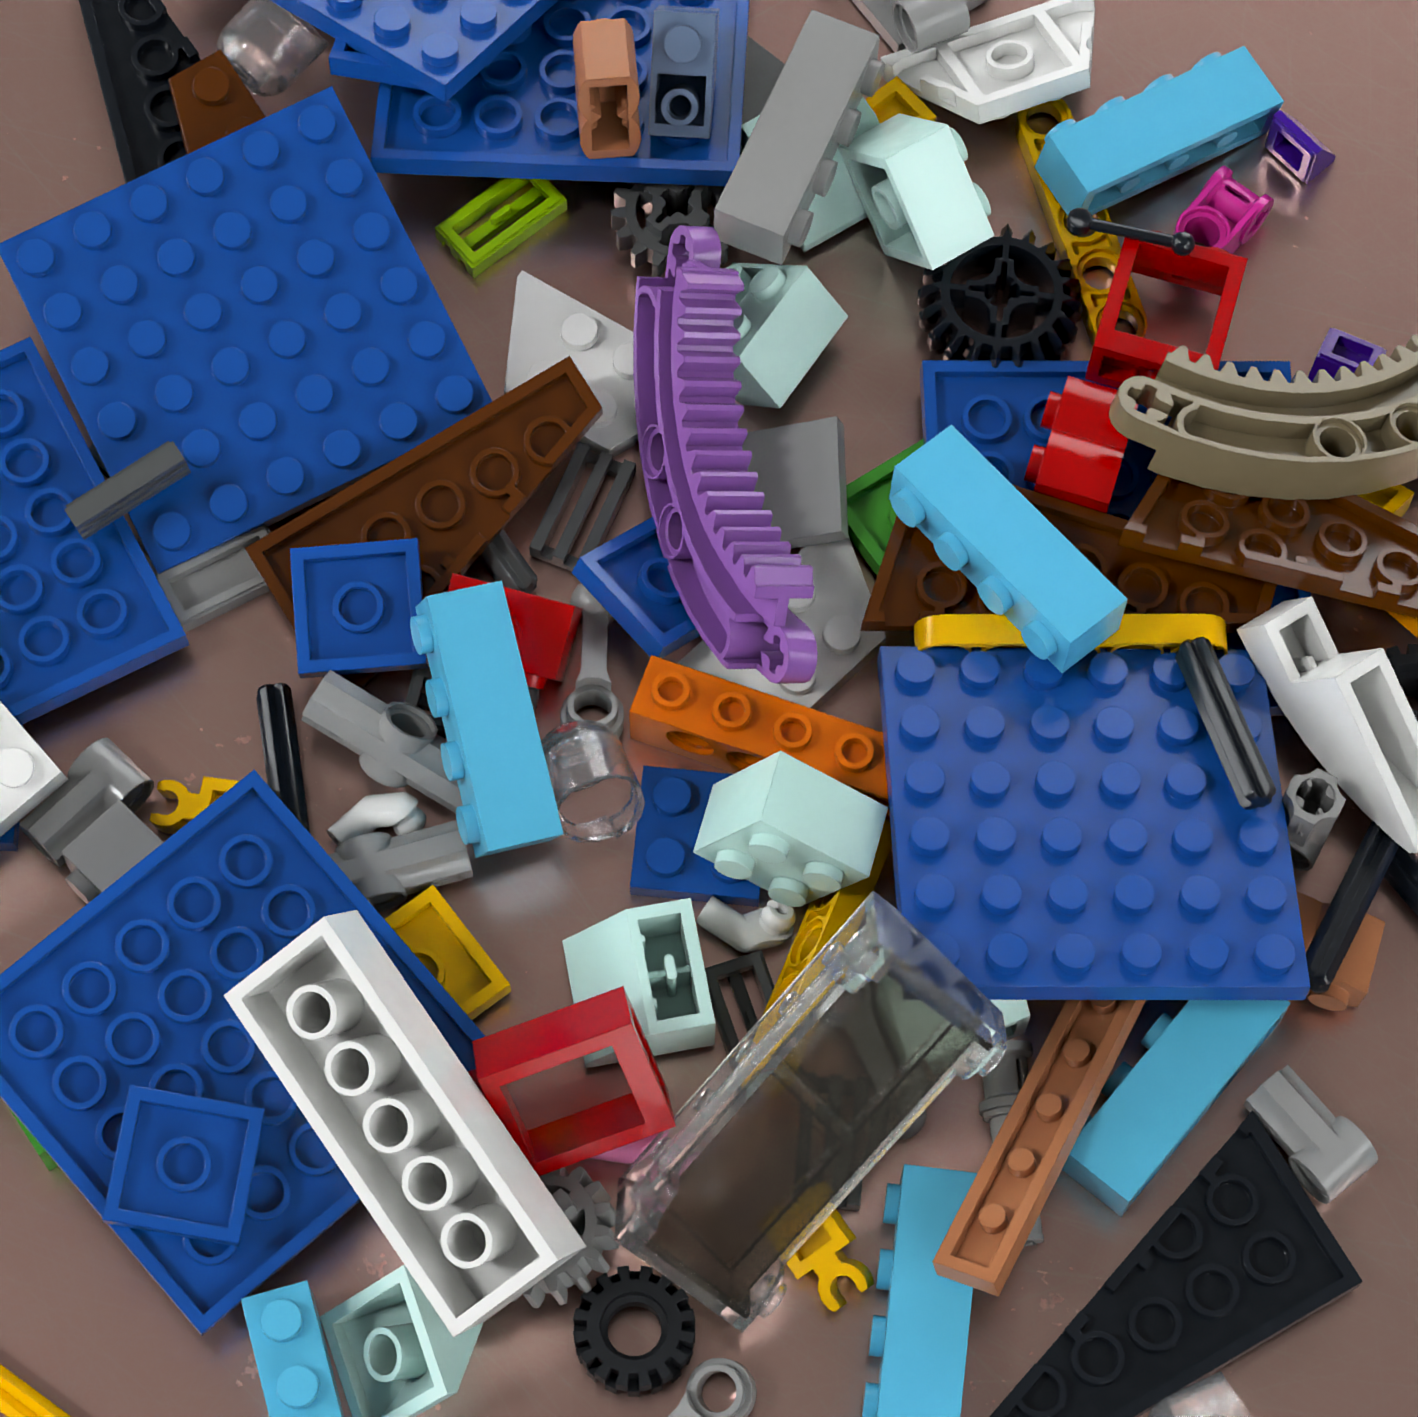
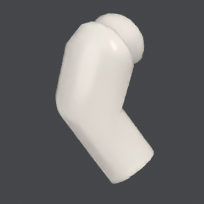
(379, 811)
(751, 930)

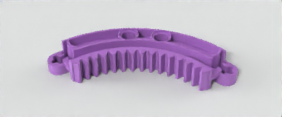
(696, 475)

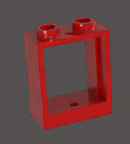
(1206, 269)
(559, 1039)

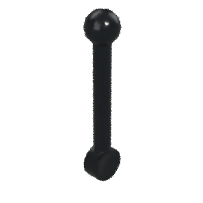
(1081, 222)

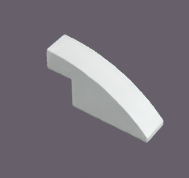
(1344, 712)

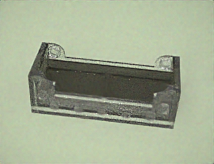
(804, 1111)

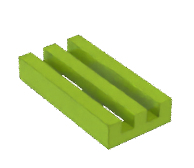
(480, 260)

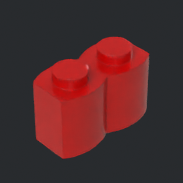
(1082, 446)

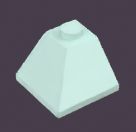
(395, 1349)

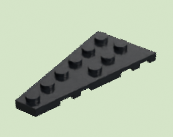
(134, 57)
(1198, 1291)

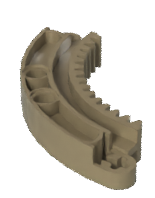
(1275, 434)

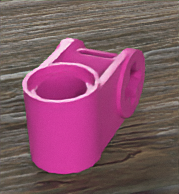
(1224, 213)

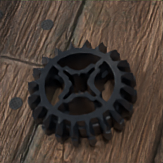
(1046, 303)

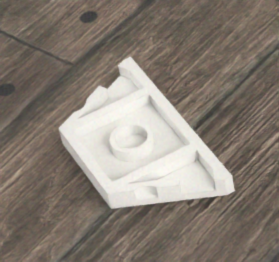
(1004, 62)
(555, 326)
(834, 619)

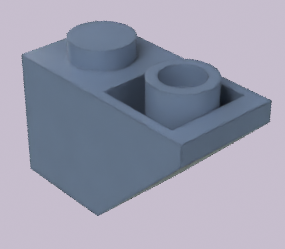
(683, 71)

